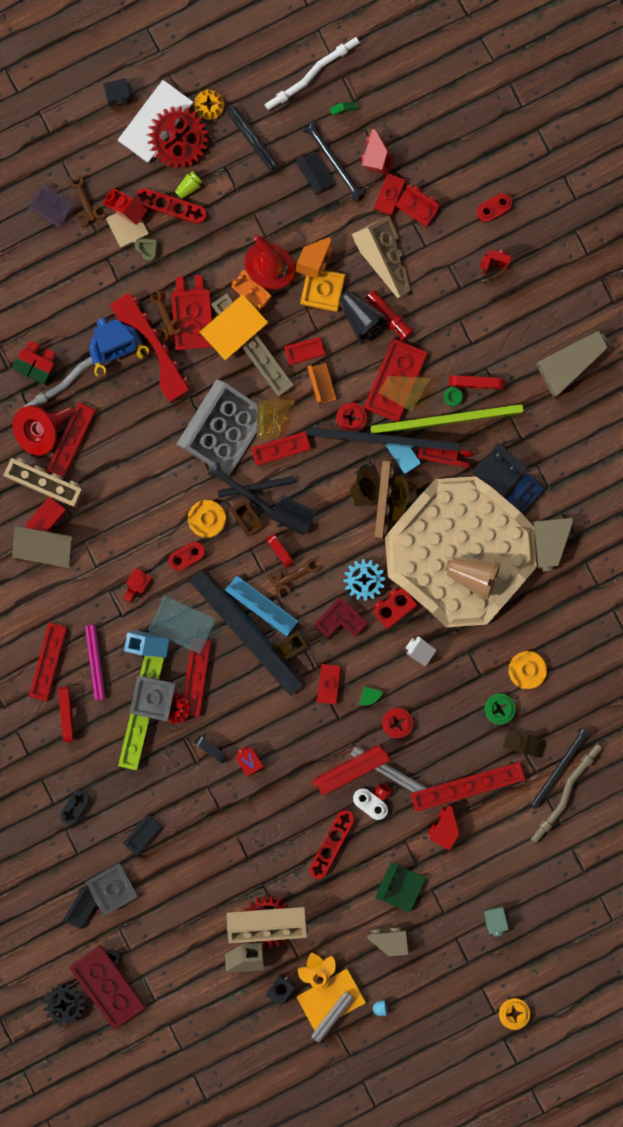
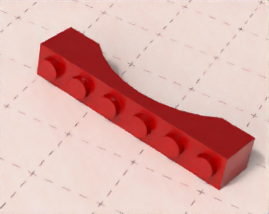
(128, 313)

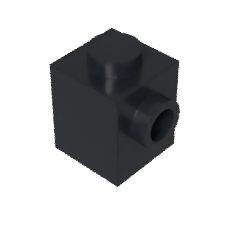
(118, 92)

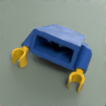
(113, 341)

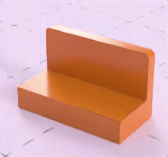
(321, 383)

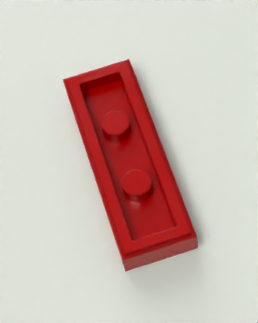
(281, 448)

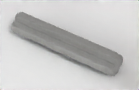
(332, 1016)

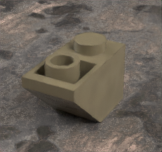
(392, 942)
(245, 958)

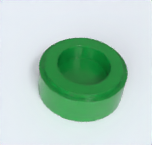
(453, 396)

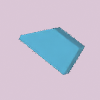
(404, 457)

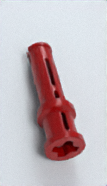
(396, 322)

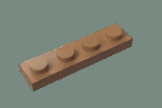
(384, 492)

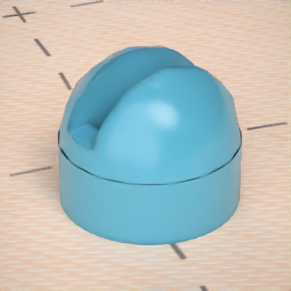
(380, 1008)

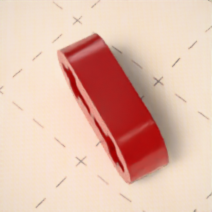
(279, 550)

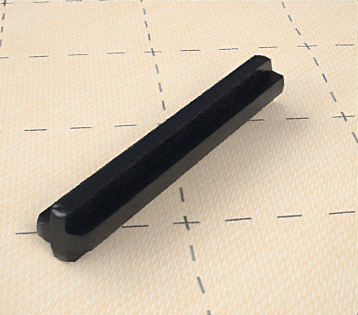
(252, 138)

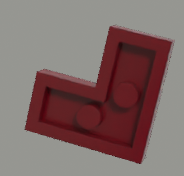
(341, 614)

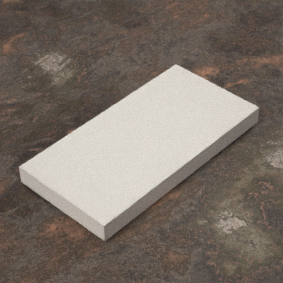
(135, 134)

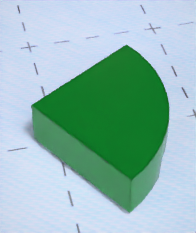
(344, 106)
(369, 696)

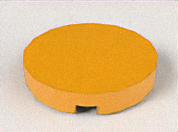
(206, 518)
(527, 670)

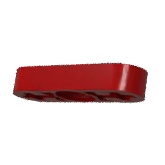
(476, 382)
(66, 715)

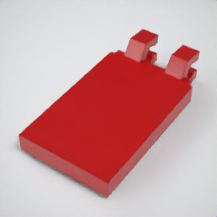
(194, 311)

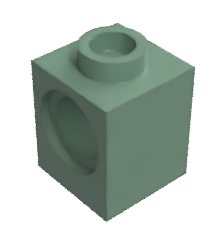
(495, 921)

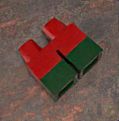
(33, 365)

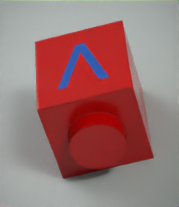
(248, 760)

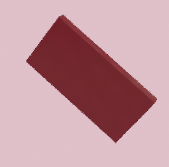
(107, 987)

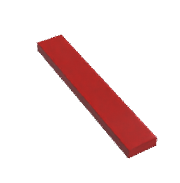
(467, 786)

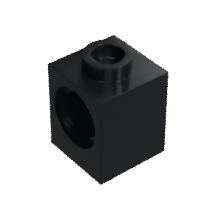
(280, 998)

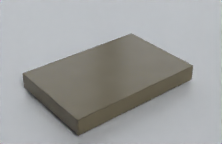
(42, 547)

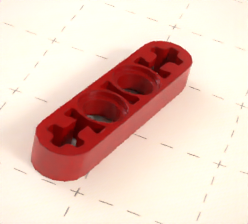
(171, 203)
(328, 842)

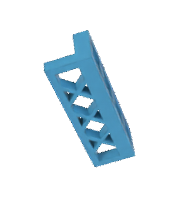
(261, 606)

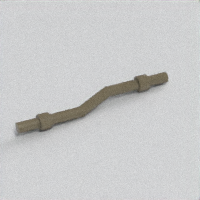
(545, 825)

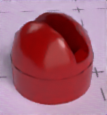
(382, 791)

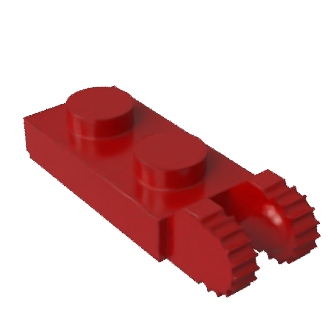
(445, 457)

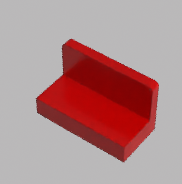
(46, 516)

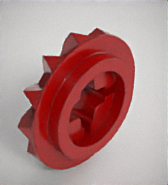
(345, 410)
(181, 703)
(394, 732)

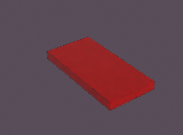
(399, 361)

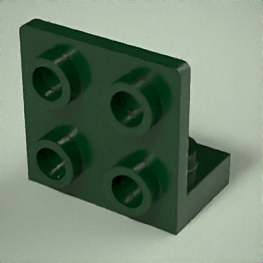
(400, 887)

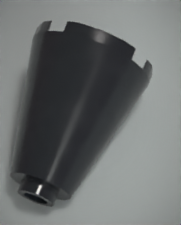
(362, 316)

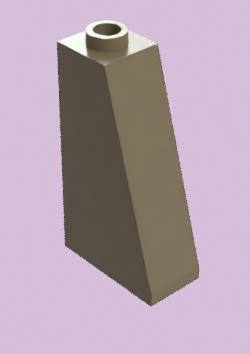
(567, 364)

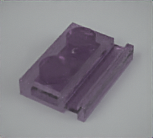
(50, 205)

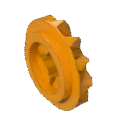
(216, 109)
(521, 1020)

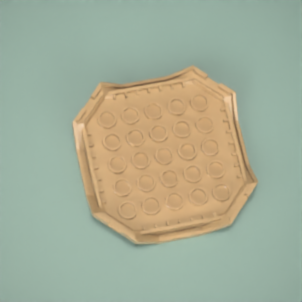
(466, 522)

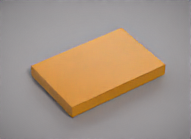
(233, 327)
(320, 1002)

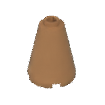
(474, 575)

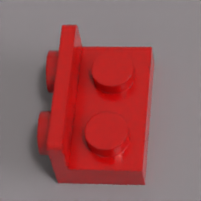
(418, 205)

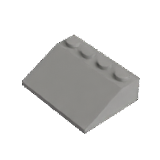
(221, 427)

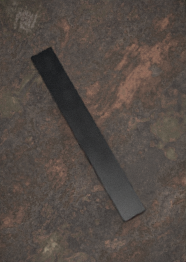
(383, 440)
(247, 632)

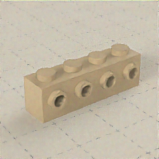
(47, 484)
(262, 925)

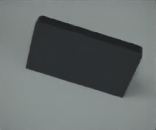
(315, 172)
(293, 515)
(80, 908)

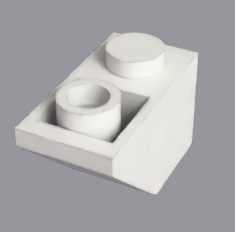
(420, 650)

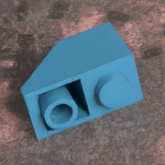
(146, 644)

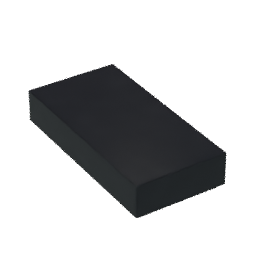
(142, 834)

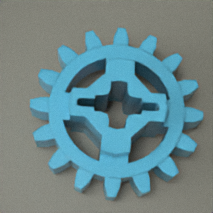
(364, 588)

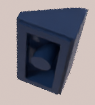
(525, 493)

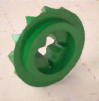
(500, 699)

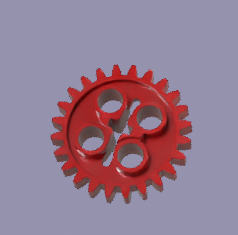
(167, 123)

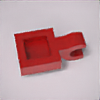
(137, 582)

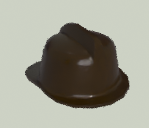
(366, 487)
(402, 496)

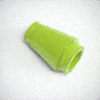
(188, 185)

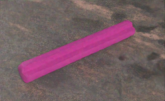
(95, 662)

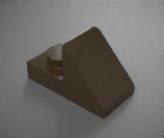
(291, 645)
(523, 743)

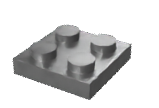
(152, 698)
(111, 889)

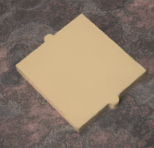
(125, 231)

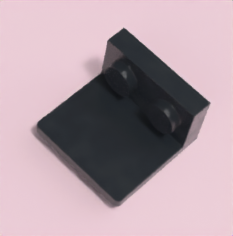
(500, 469)

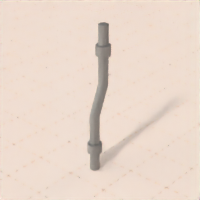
(42, 398)

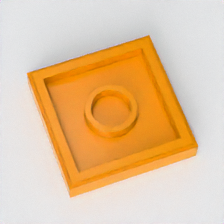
(324, 291)

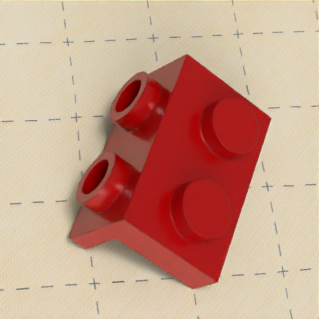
(497, 259)

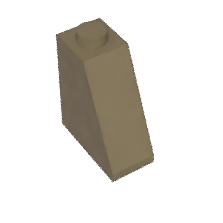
(550, 541)

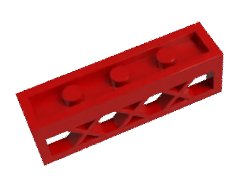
(351, 769)

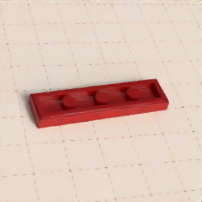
(71, 440)
(48, 661)
(196, 678)

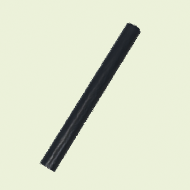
(257, 486)

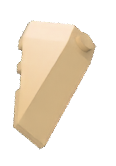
(380, 249)

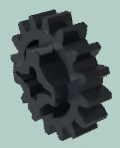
(66, 1017)

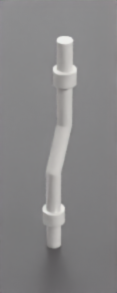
(341, 50)

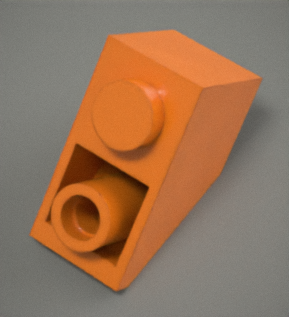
(313, 258)

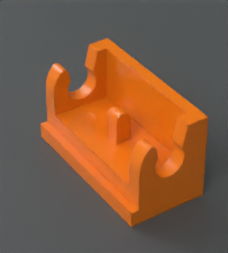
(253, 292)

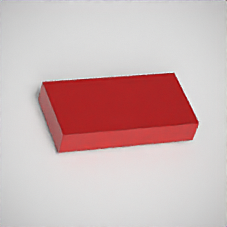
(304, 351)

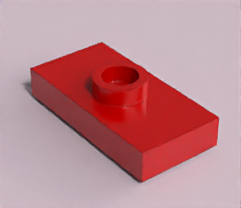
(389, 194)
(328, 684)

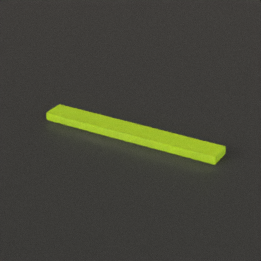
(447, 419)

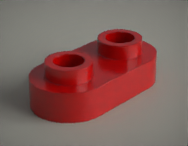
(494, 207)
(186, 556)

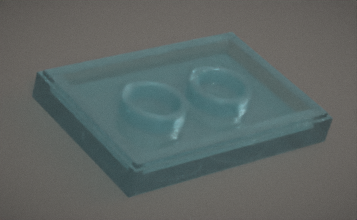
(182, 624)

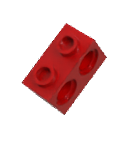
(397, 611)

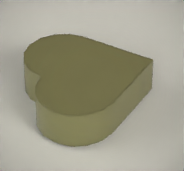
(147, 248)

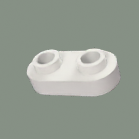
(370, 804)

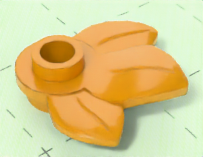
(316, 969)

